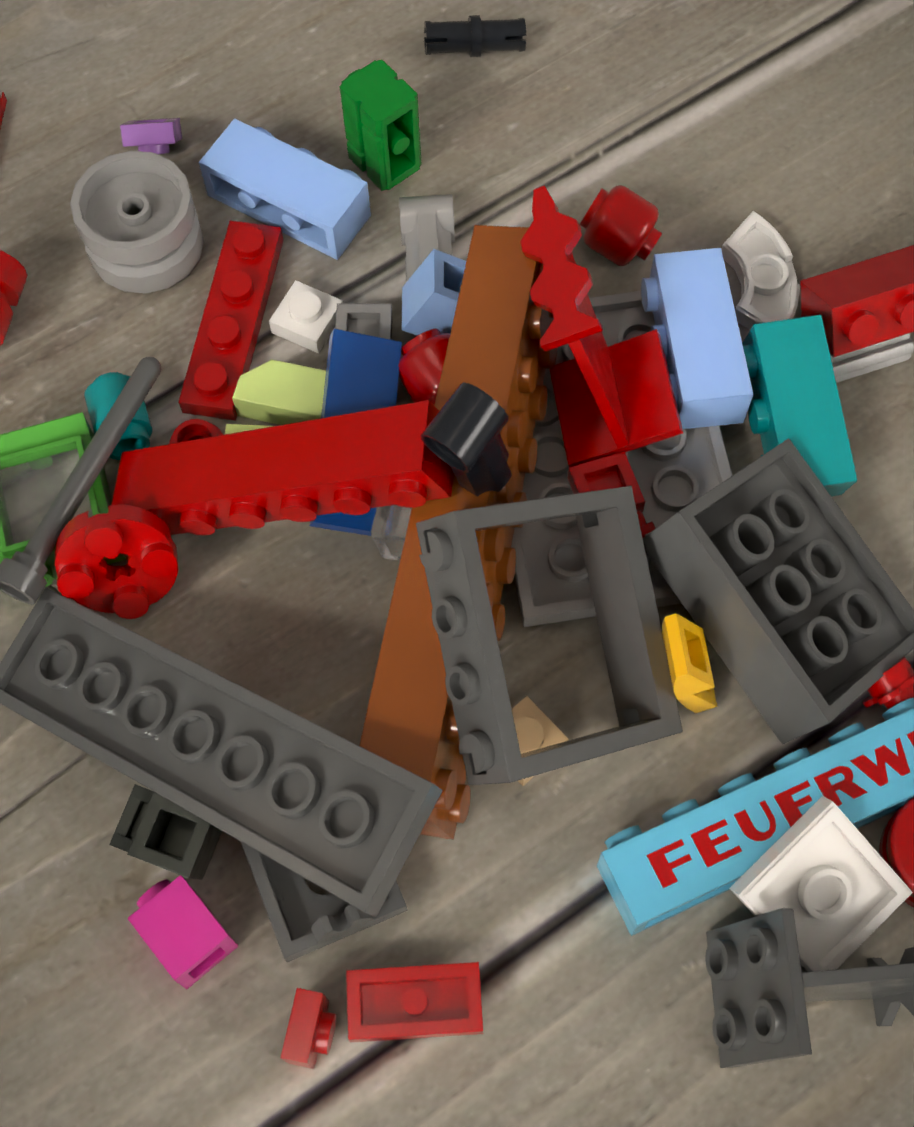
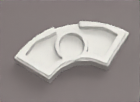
(764, 271)

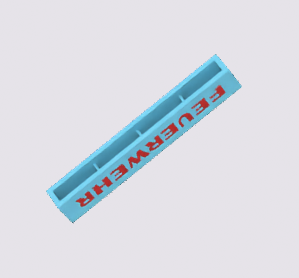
(713, 845)

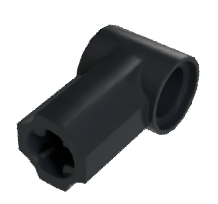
(470, 440)

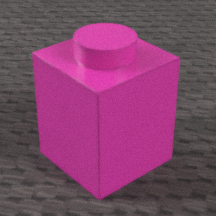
(181, 930)

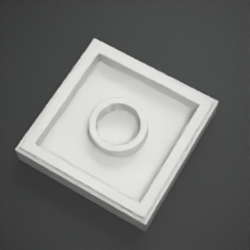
(829, 880)

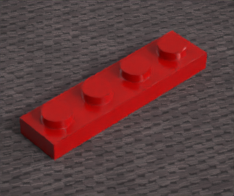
(231, 319)

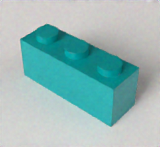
(799, 397)

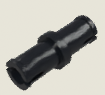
(474, 36)

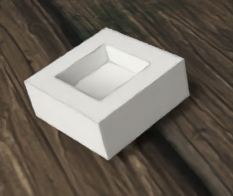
(305, 316)

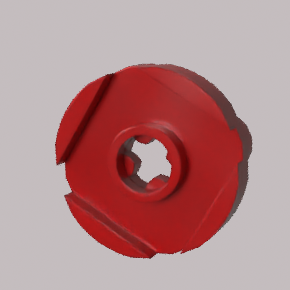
(109, 588)

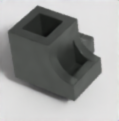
(165, 834)

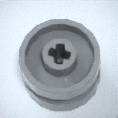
(137, 221)

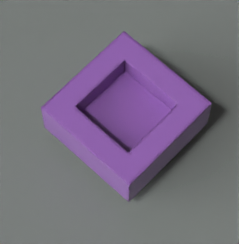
(151, 134)

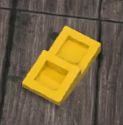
(689, 663)

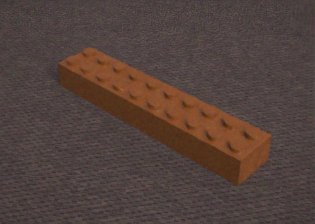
(500, 352)

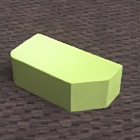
(280, 393)

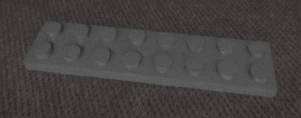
(218, 750)

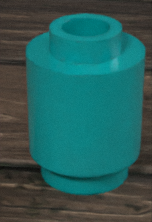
(99, 400)

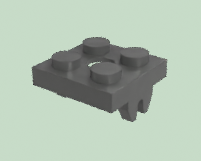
(307, 919)

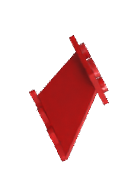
(607, 394)

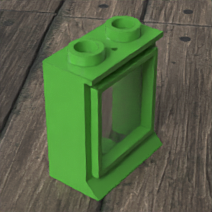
(32, 473)

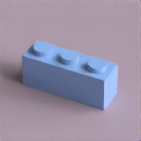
(286, 188)
(699, 336)

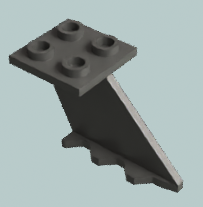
(764, 993)

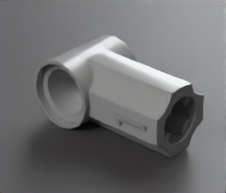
(425, 226)

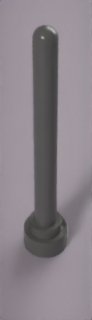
(24, 573)

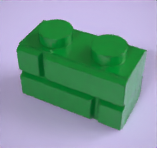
(381, 124)

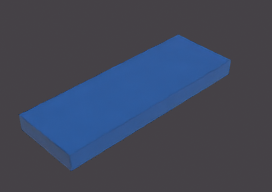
(358, 378)

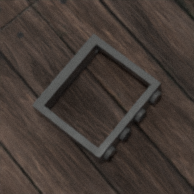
(624, 615)

